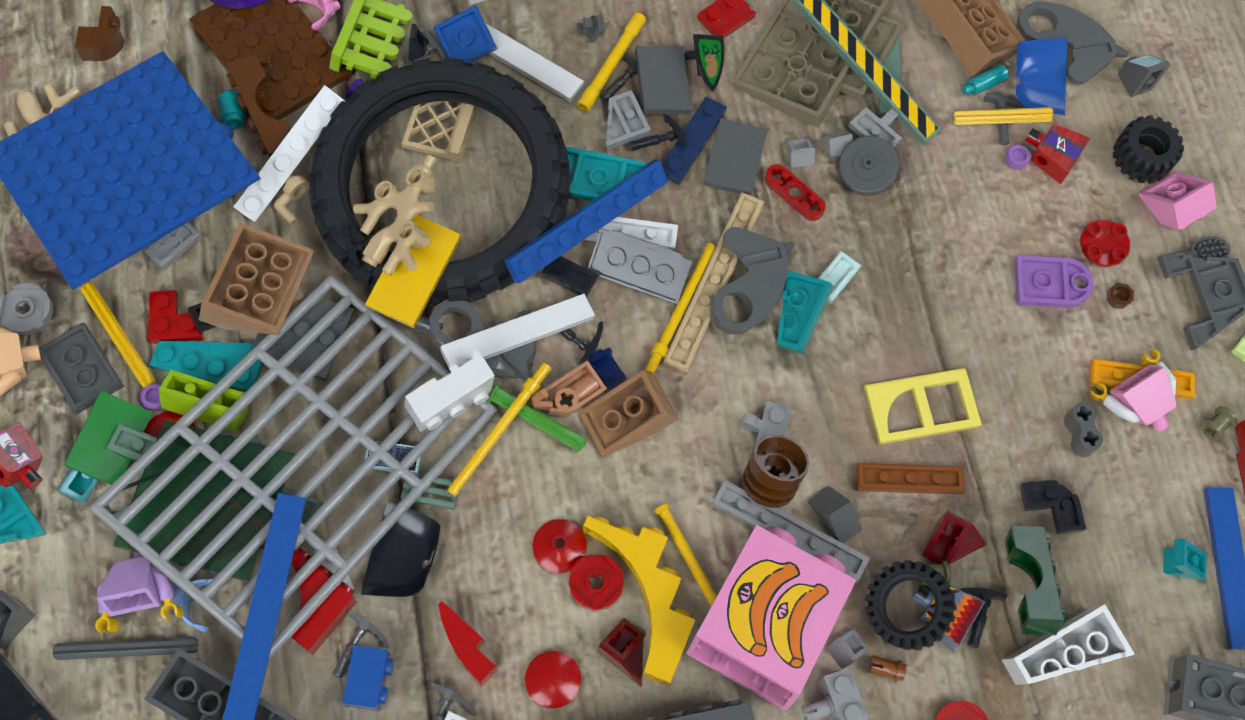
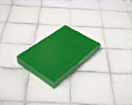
(90, 448)

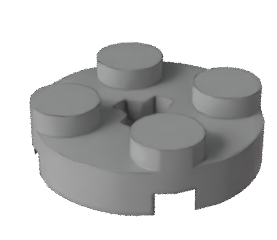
(36, 319)

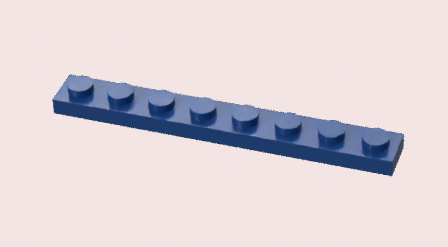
(585, 221)

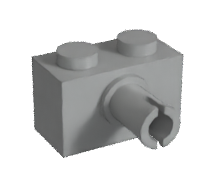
(840, 699)

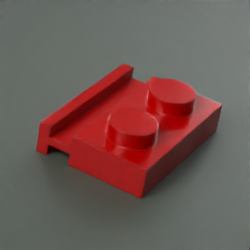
(725, 16)

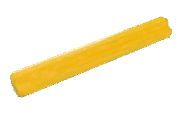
(1001, 116)

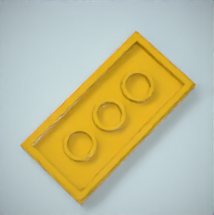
(408, 292)

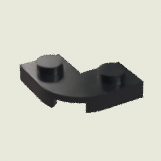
(1054, 496)

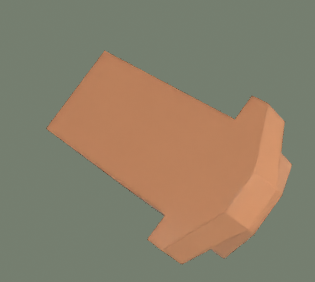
(578, 385)

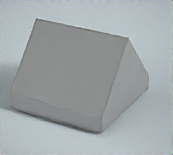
(837, 142)

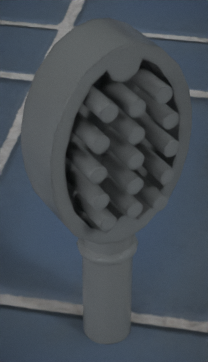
(1207, 247)

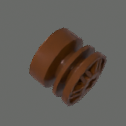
(775, 471)

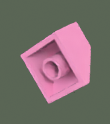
(1179, 199)

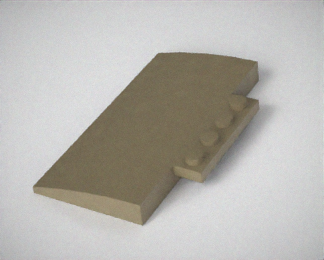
(801, 71)

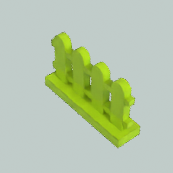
(362, 41)

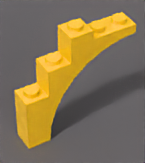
(641, 555)

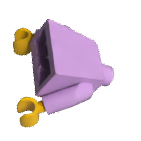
(133, 587)

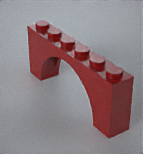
(329, 613)

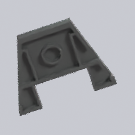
(1219, 289)

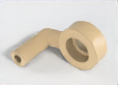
(294, 189)

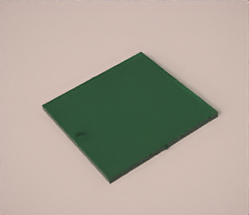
(202, 500)

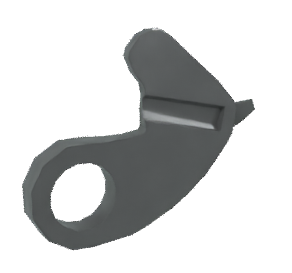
(761, 285)

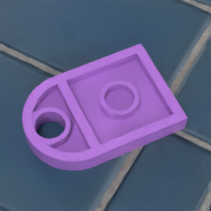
(1051, 281)

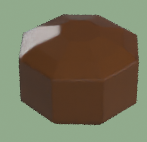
(1120, 295)

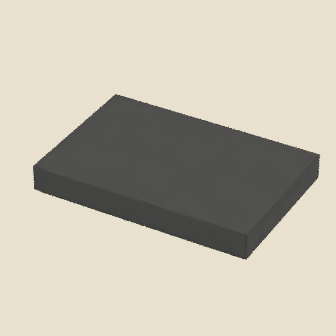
(663, 80)
(735, 157)
(79, 367)

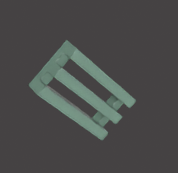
(430, 501)

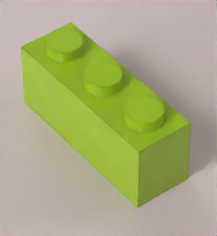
(181, 392)

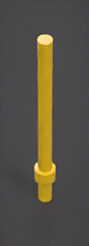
(661, 348)
(530, 388)

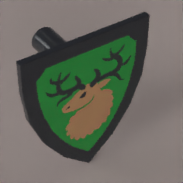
(709, 58)

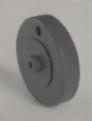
(868, 165)

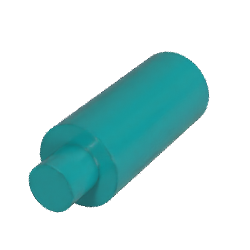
(986, 80)

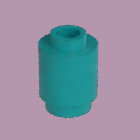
(230, 109)

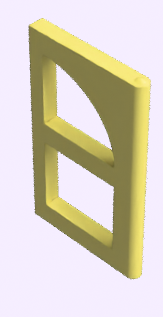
(882, 394)

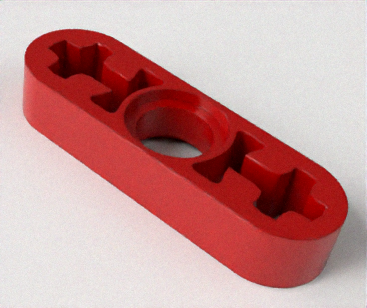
(794, 182)

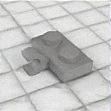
(868, 124)
(773, 421)

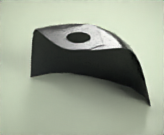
(398, 556)

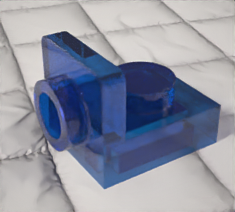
(606, 368)

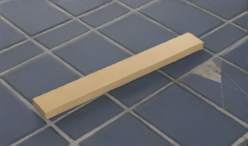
(715, 277)

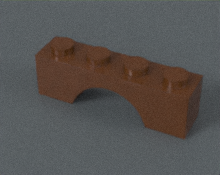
(250, 80)

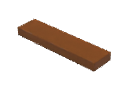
(909, 478)

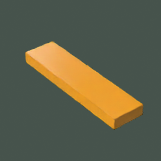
(1113, 373)

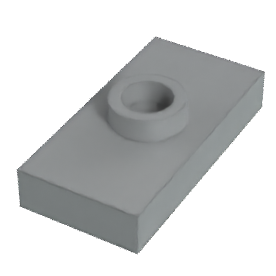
(173, 245)

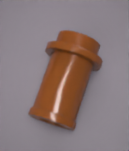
(889, 668)

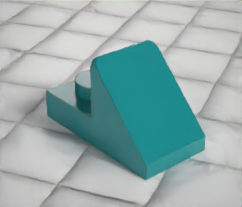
(1185, 561)

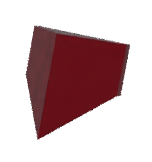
(952, 539)
(624, 649)

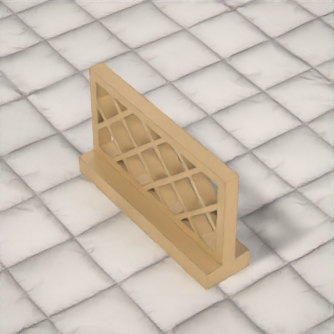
(459, 136)

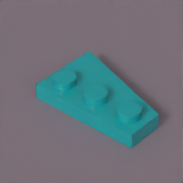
(802, 307)

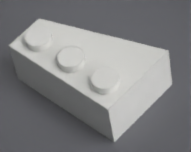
(451, 393)

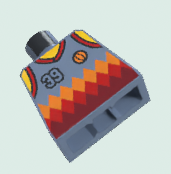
(966, 611)

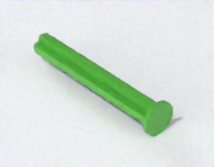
(539, 420)

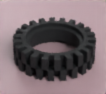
(934, 628)

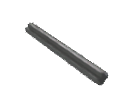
(124, 648)

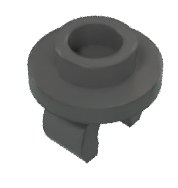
(591, 27)

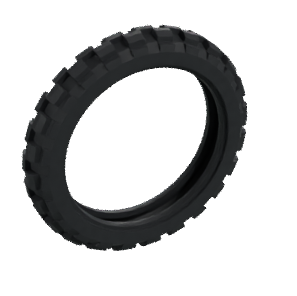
(433, 82)

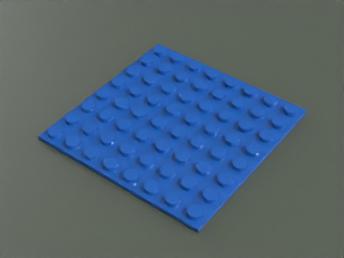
(121, 168)

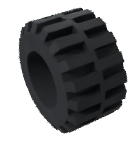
(1159, 137)

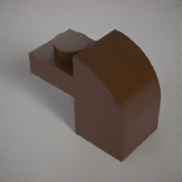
(102, 41)

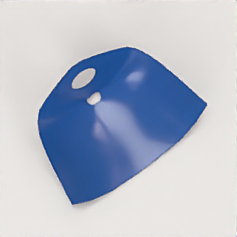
(1042, 74)

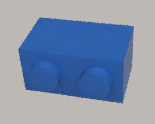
(367, 678)

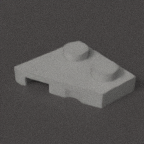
(625, 120)

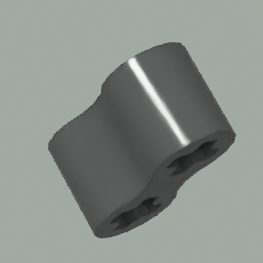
(1081, 424)

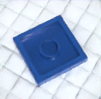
(466, 36)

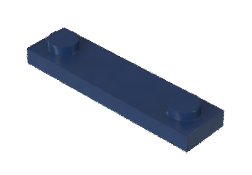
(696, 136)

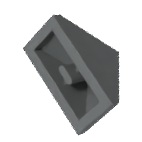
(836, 514)
(13, 618)

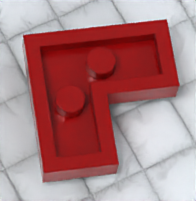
(166, 323)

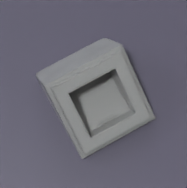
(800, 152)
(847, 648)

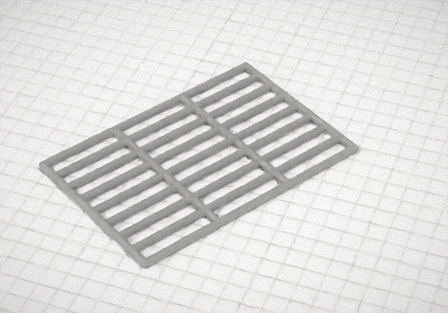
(263, 496)

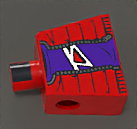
(1056, 150)

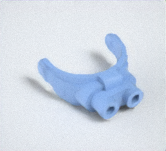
(182, 599)

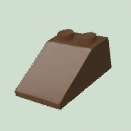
(628, 413)

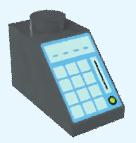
(1142, 73)

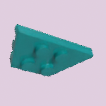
(597, 172)
(16, 517)

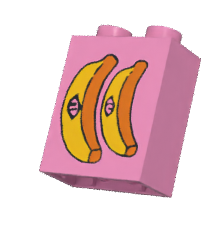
(772, 616)

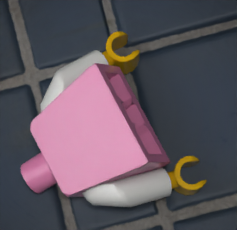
(1144, 395)

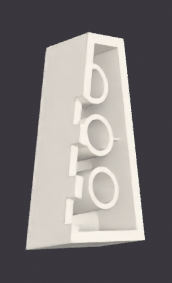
(1080, 643)

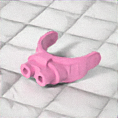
(328, 8)

